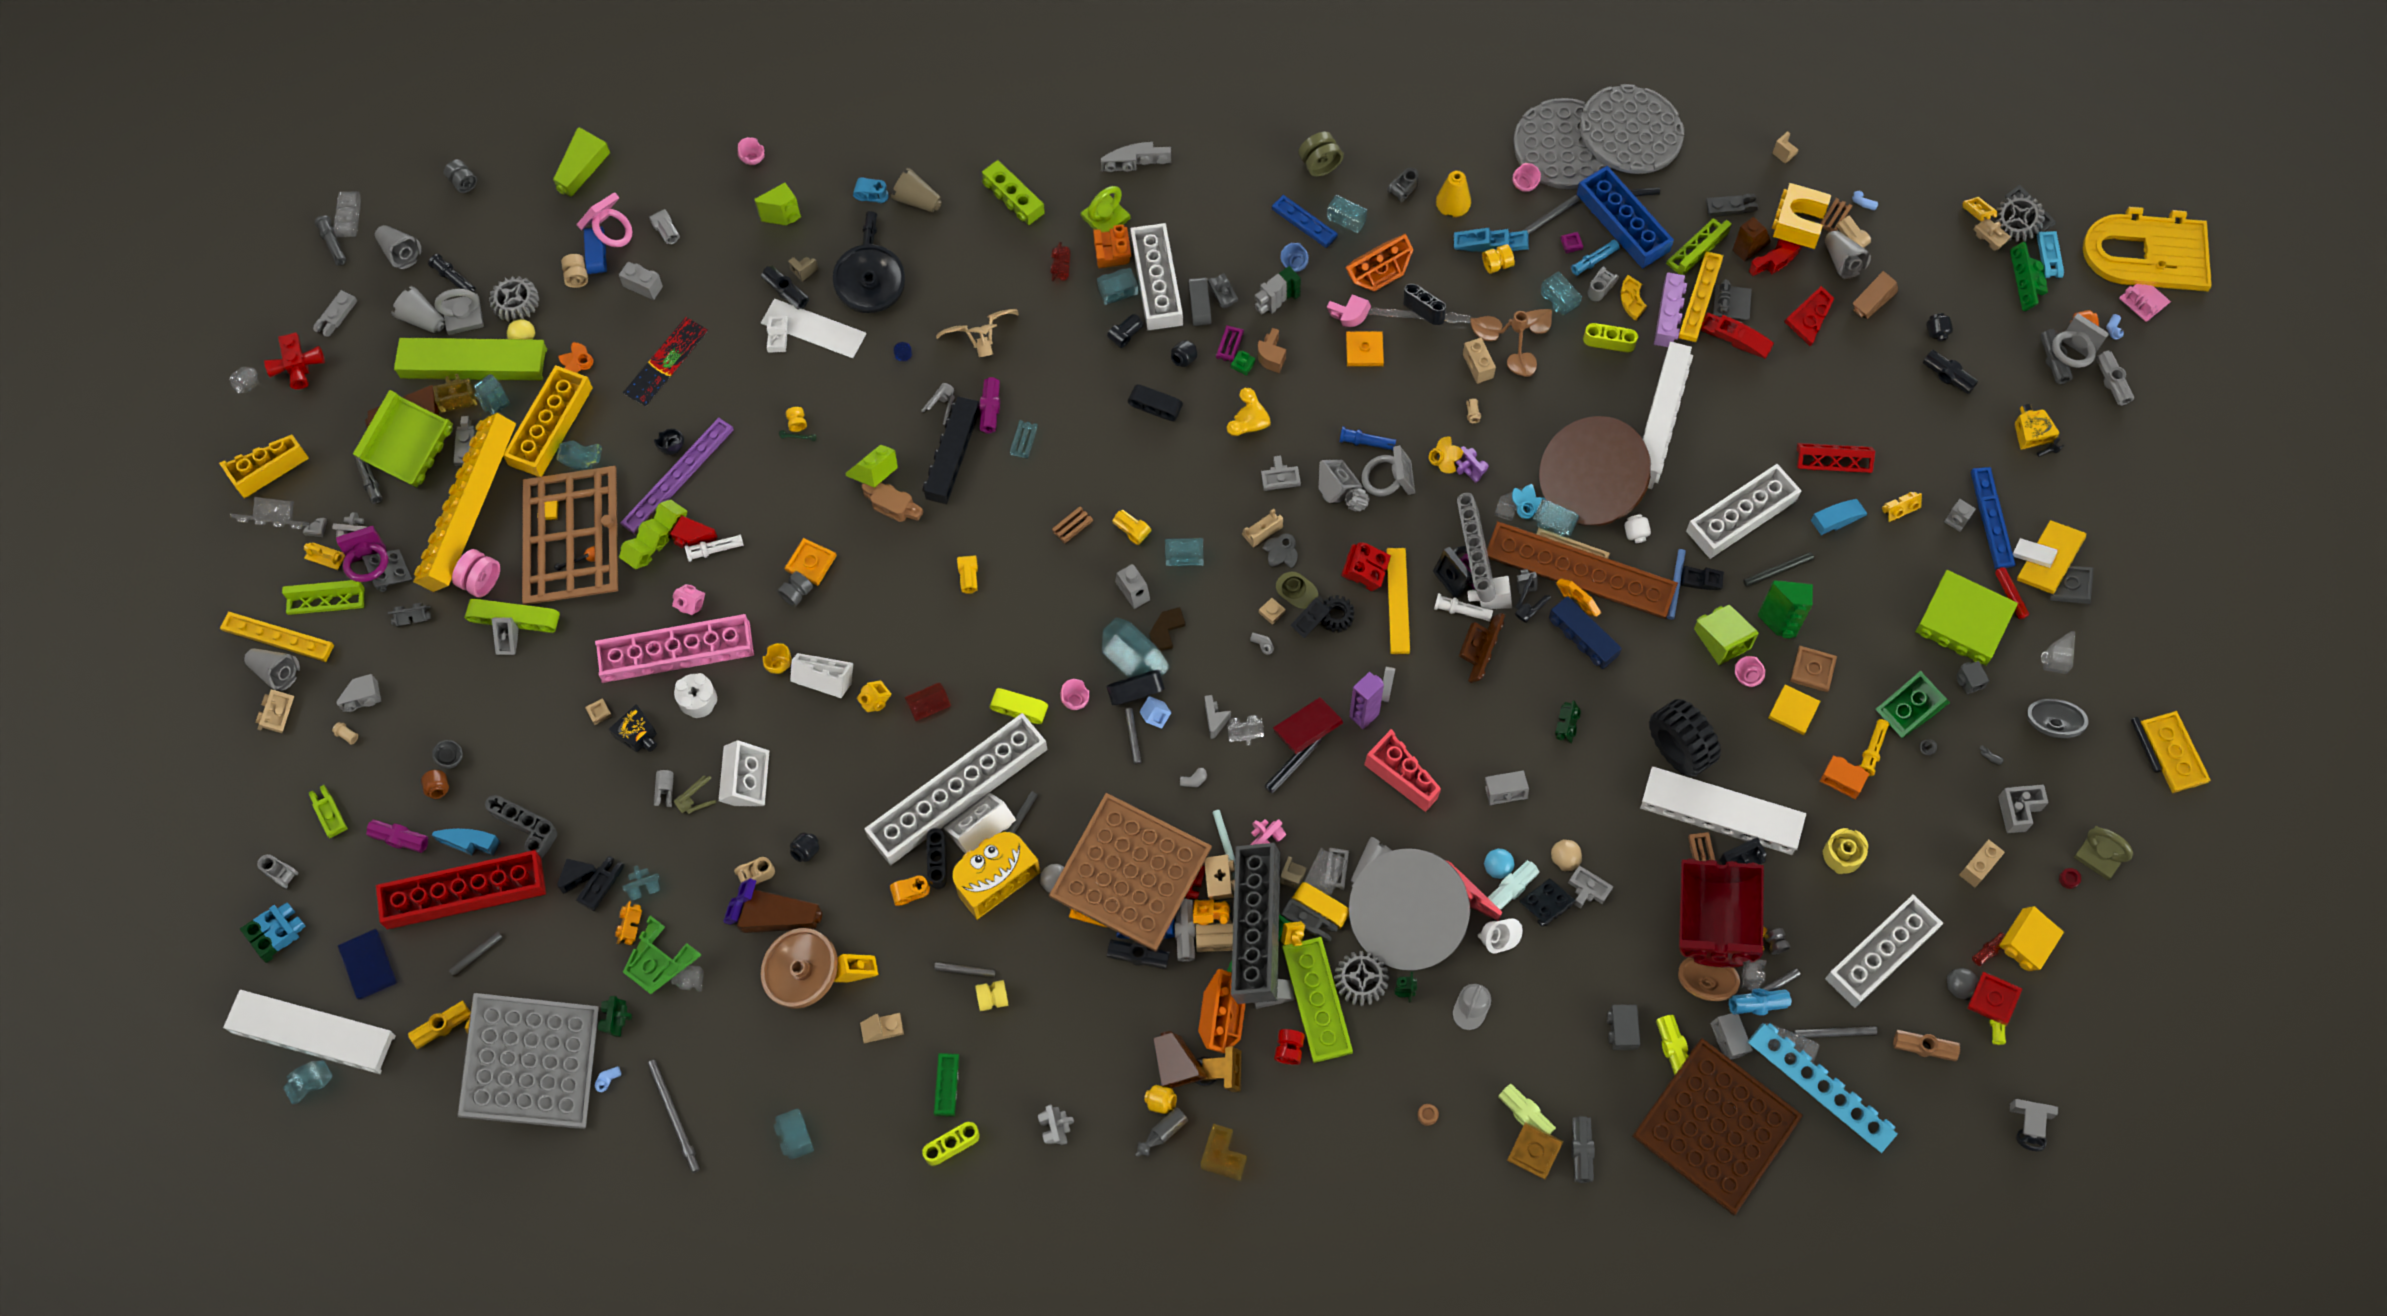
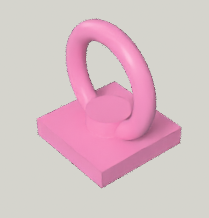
(601, 212)

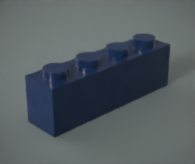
(1584, 632)

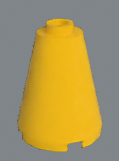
(1454, 195)

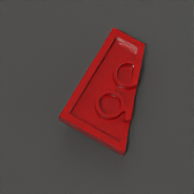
(1809, 316)

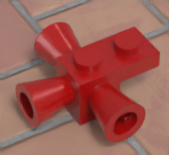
(294, 361)

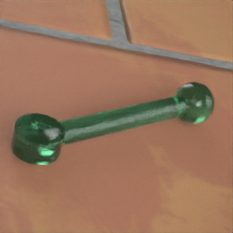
(783, 434)

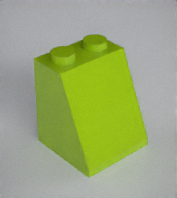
(1725, 633)

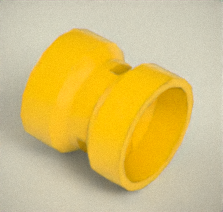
(796, 420)

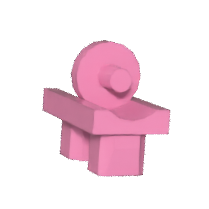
(1274, 830)

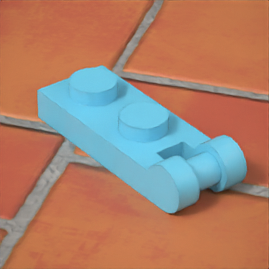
(2050, 254)

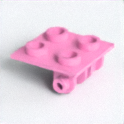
(2144, 300)

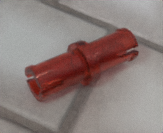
(1989, 950)

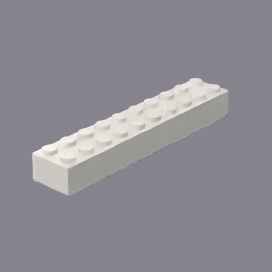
(956, 788)

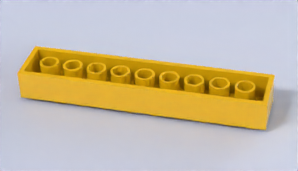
(464, 502)

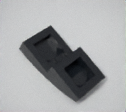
(1702, 579)

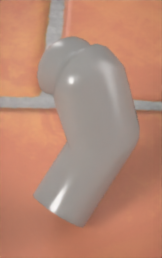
(1264, 642)
(1195, 780)

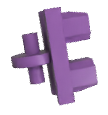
(1470, 465)

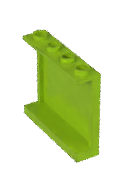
(403, 439)
(1966, 617)

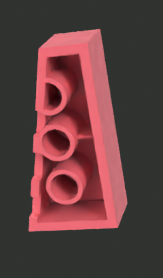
(1400, 770)

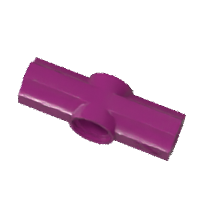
(989, 405)
(397, 836)

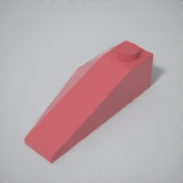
(1478, 900)

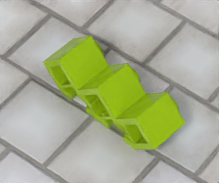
(652, 535)

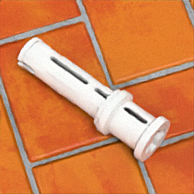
(704, 549)
(1454, 605)

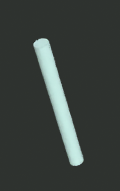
(1224, 836)

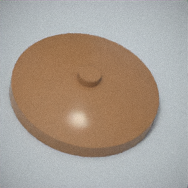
(799, 968)

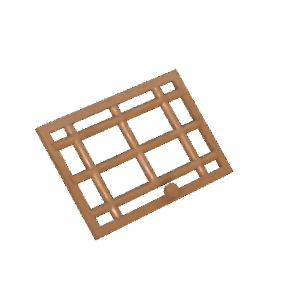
(607, 520)

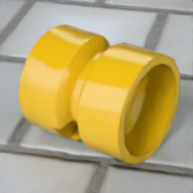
(1498, 258)

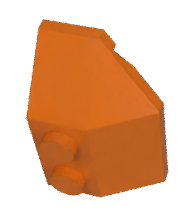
(1381, 264)
(1220, 1014)

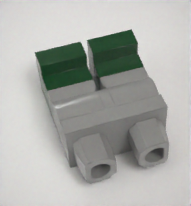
(1277, 290)

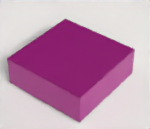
(1571, 242)

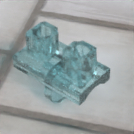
(633, 888)

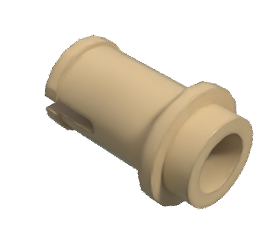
(1473, 411)
(348, 735)

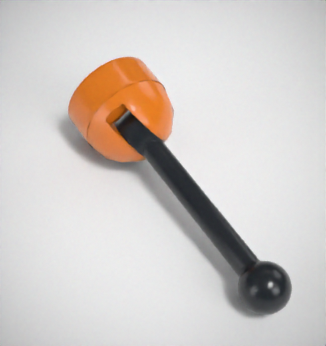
(589, 555)

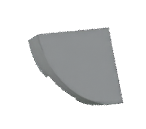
(316, 528)

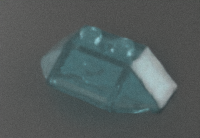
(1131, 649)

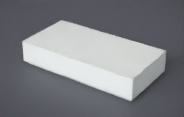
(2035, 553)

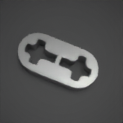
(1387, 681)

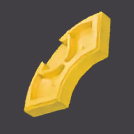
(1631, 298)

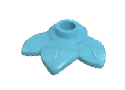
(1527, 499)

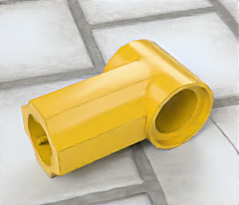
(1135, 529)
(967, 569)

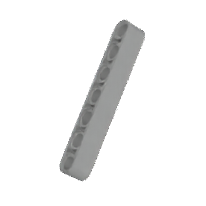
(1476, 547)

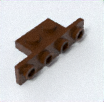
(1479, 645)

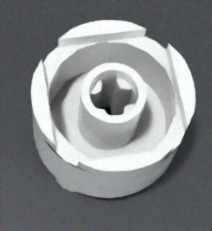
(691, 686)

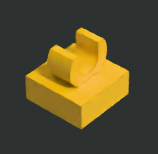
(1293, 933)

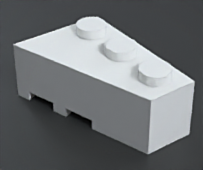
(822, 674)

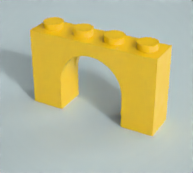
(1793, 228)

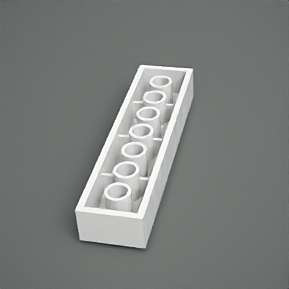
(1666, 405)

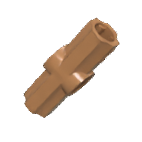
(1914, 1043)

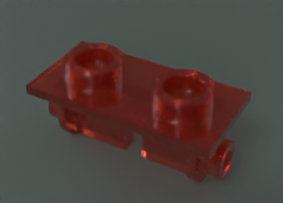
(1060, 255)

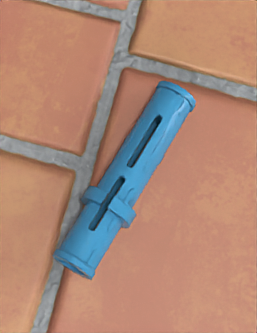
(1590, 260)

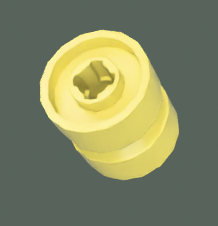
(991, 995)

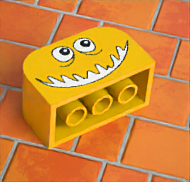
(994, 872)

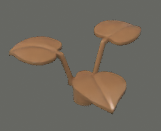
(1537, 321)

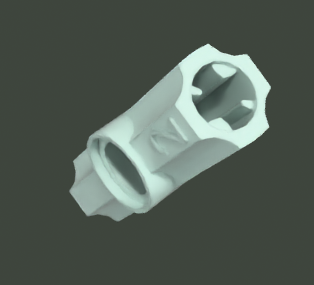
(1514, 884)

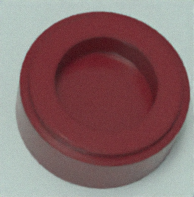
(2070, 878)

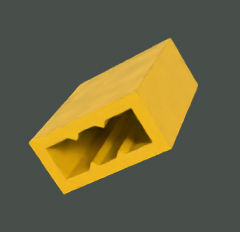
(2031, 939)

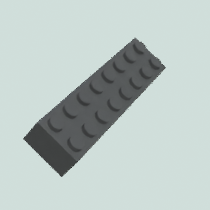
(1256, 923)

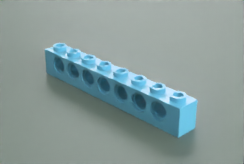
(1878, 1139)

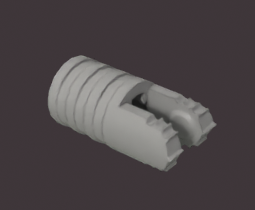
(663, 785)

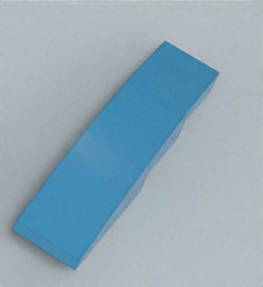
(1484, 240)

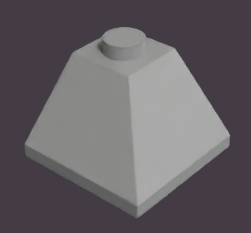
(1336, 480)

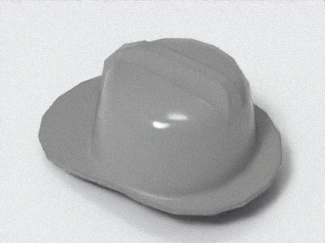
(1471, 1006)

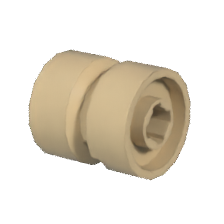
(574, 270)

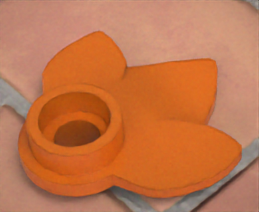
(574, 360)

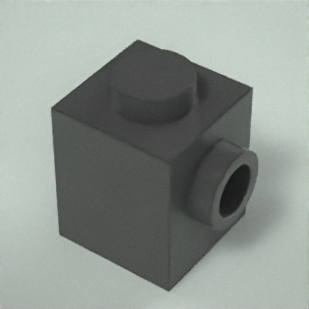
(1972, 677)

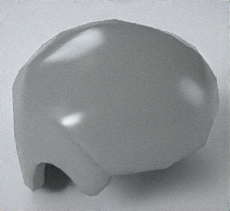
(1050, 875)

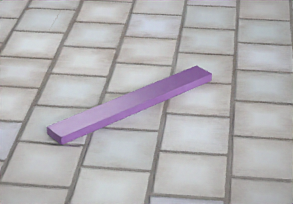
(677, 475)

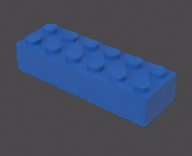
(1624, 217)

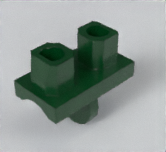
(616, 1016)

